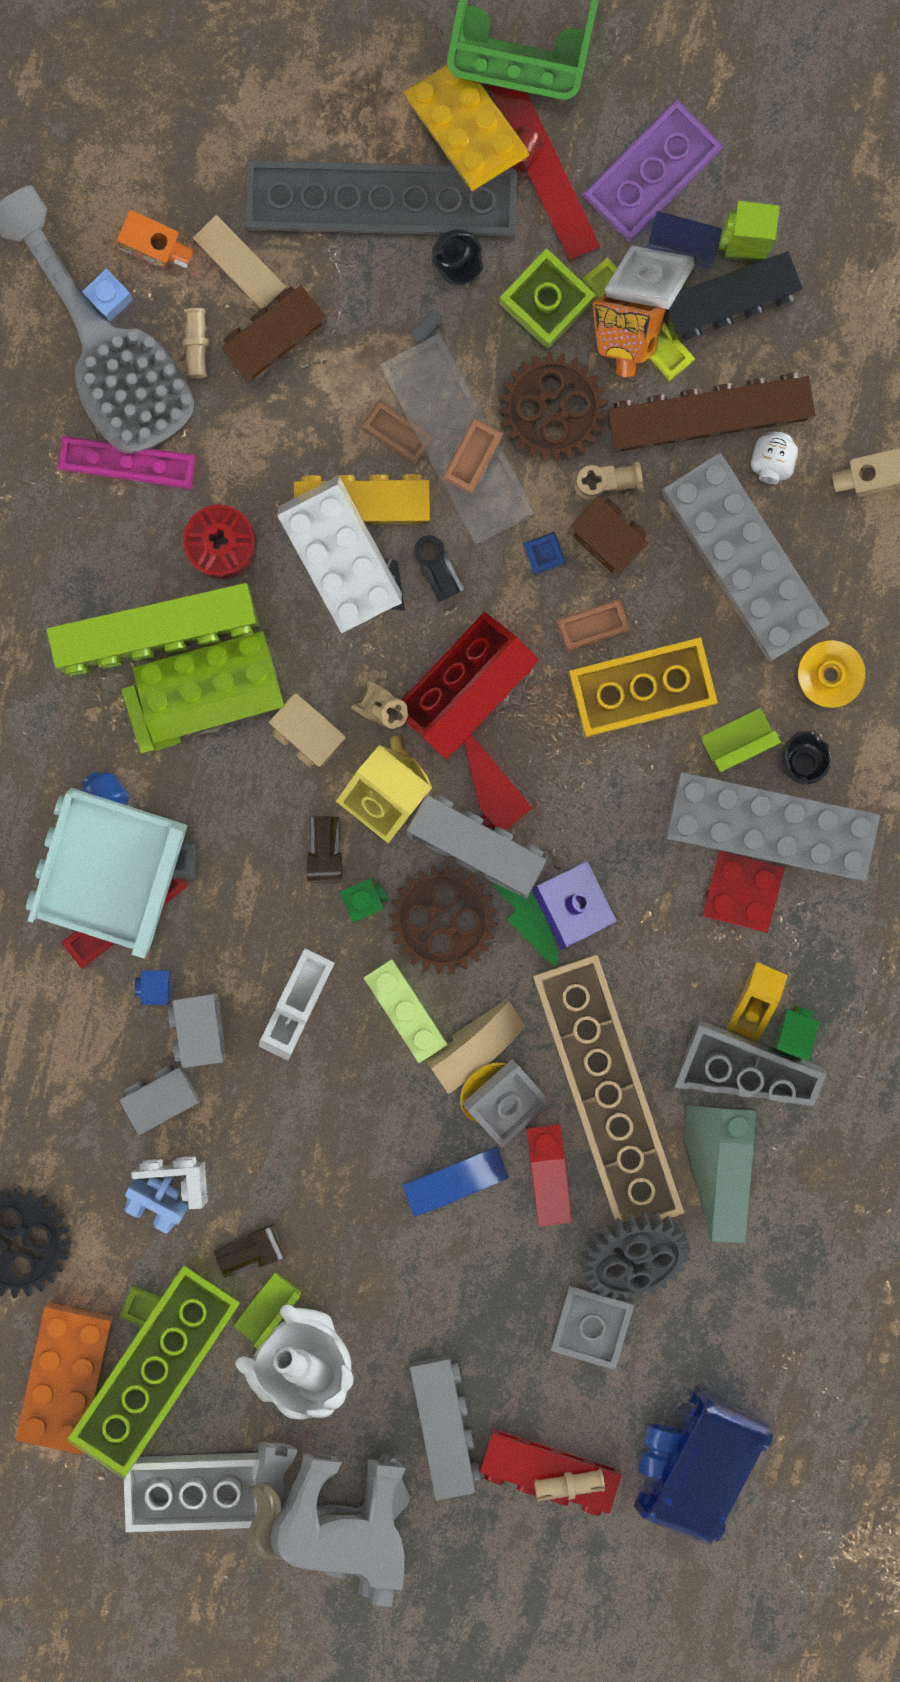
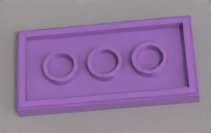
(653, 171)

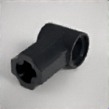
(439, 571)

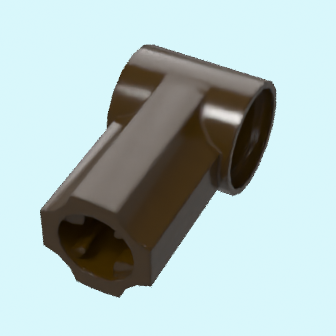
(324, 858)
(259, 1249)

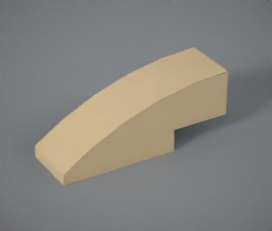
(476, 1045)

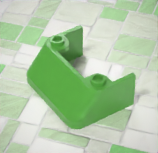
(516, 65)

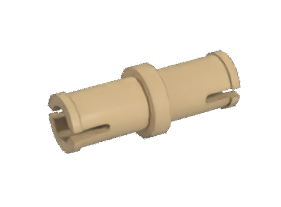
(195, 343)
(569, 1485)

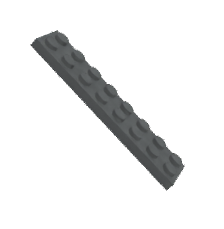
(376, 199)

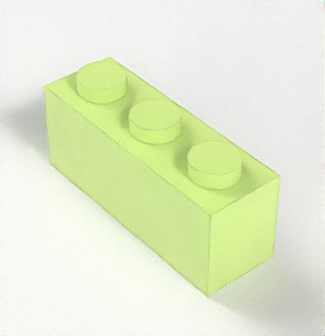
(405, 1010)

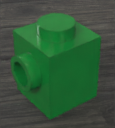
(363, 899)

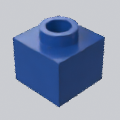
(154, 987)

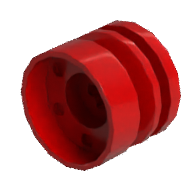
(230, 559)

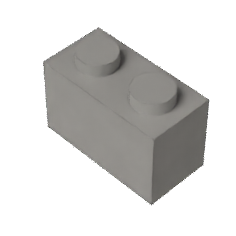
(159, 1099)

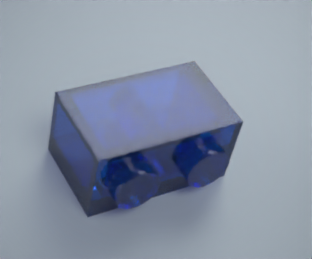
(685, 237)

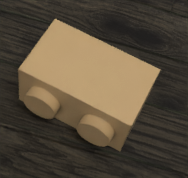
(306, 731)

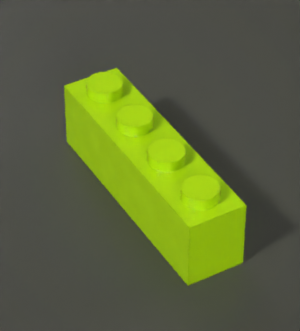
(749, 232)

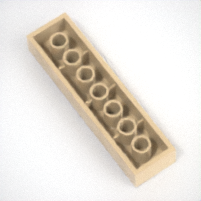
(607, 1090)

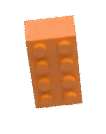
(63, 1374)

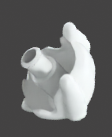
(301, 1366)

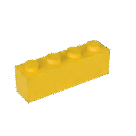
(381, 499)

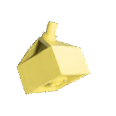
(386, 789)

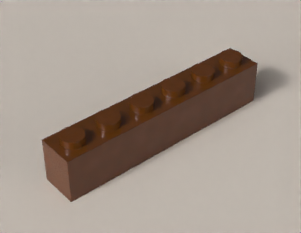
(711, 413)

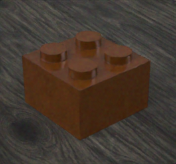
(608, 536)

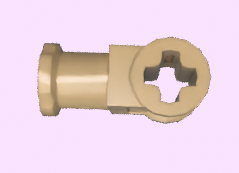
(609, 480)
(379, 704)

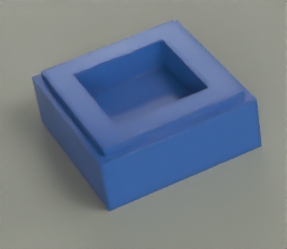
(544, 553)

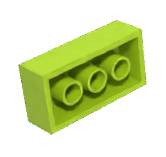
(208, 687)

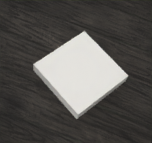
(649, 277)

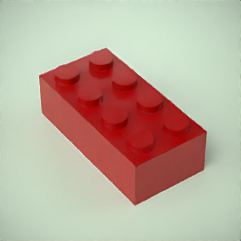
(467, 684)

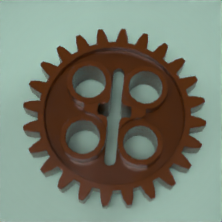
(576, 426)
(463, 943)

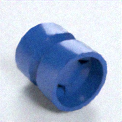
(660, 1443)

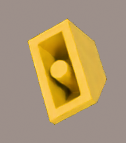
(757, 1002)

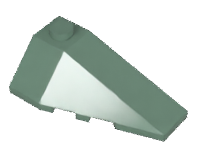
(721, 1161)

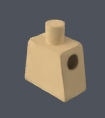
(886, 478)

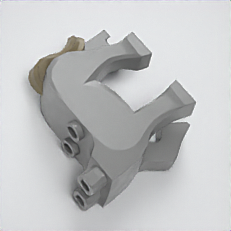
(331, 1536)

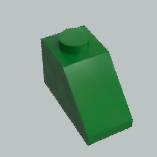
(796, 1032)

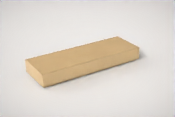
(239, 262)

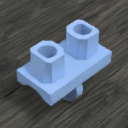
(159, 1198)

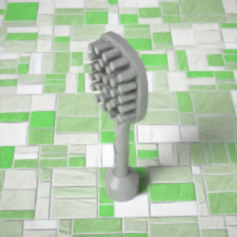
(122, 374)

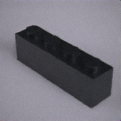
(732, 296)

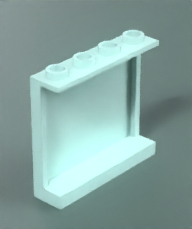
(106, 870)

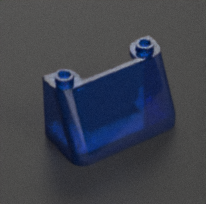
(706, 1469)

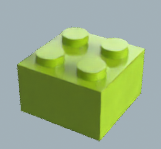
(547, 299)

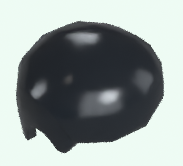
(457, 257)
(805, 758)

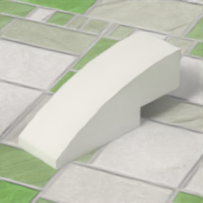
(296, 1004)

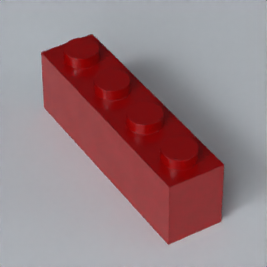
(524, 1461)

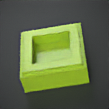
(139, 1305)

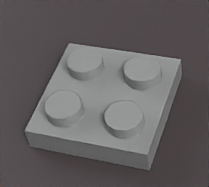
(507, 1103)
(592, 1327)

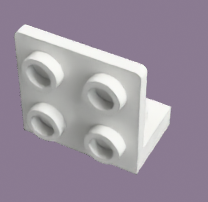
(194, 1185)

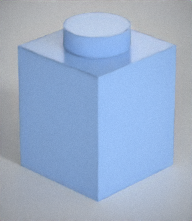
(107, 295)

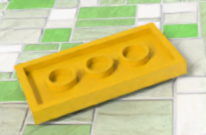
(466, 126)

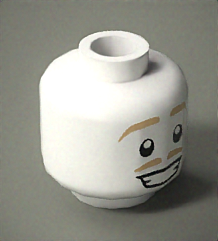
(774, 457)

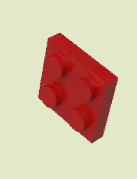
(743, 891)

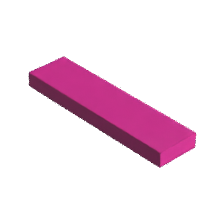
(146, 466)

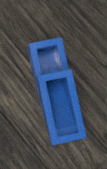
(455, 1181)

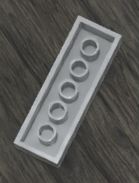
(744, 557)
(772, 826)

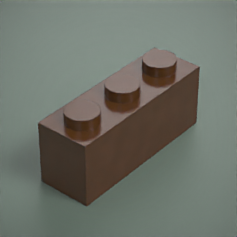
(273, 333)

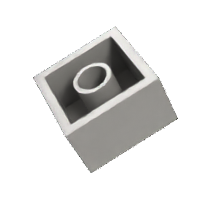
(198, 1030)

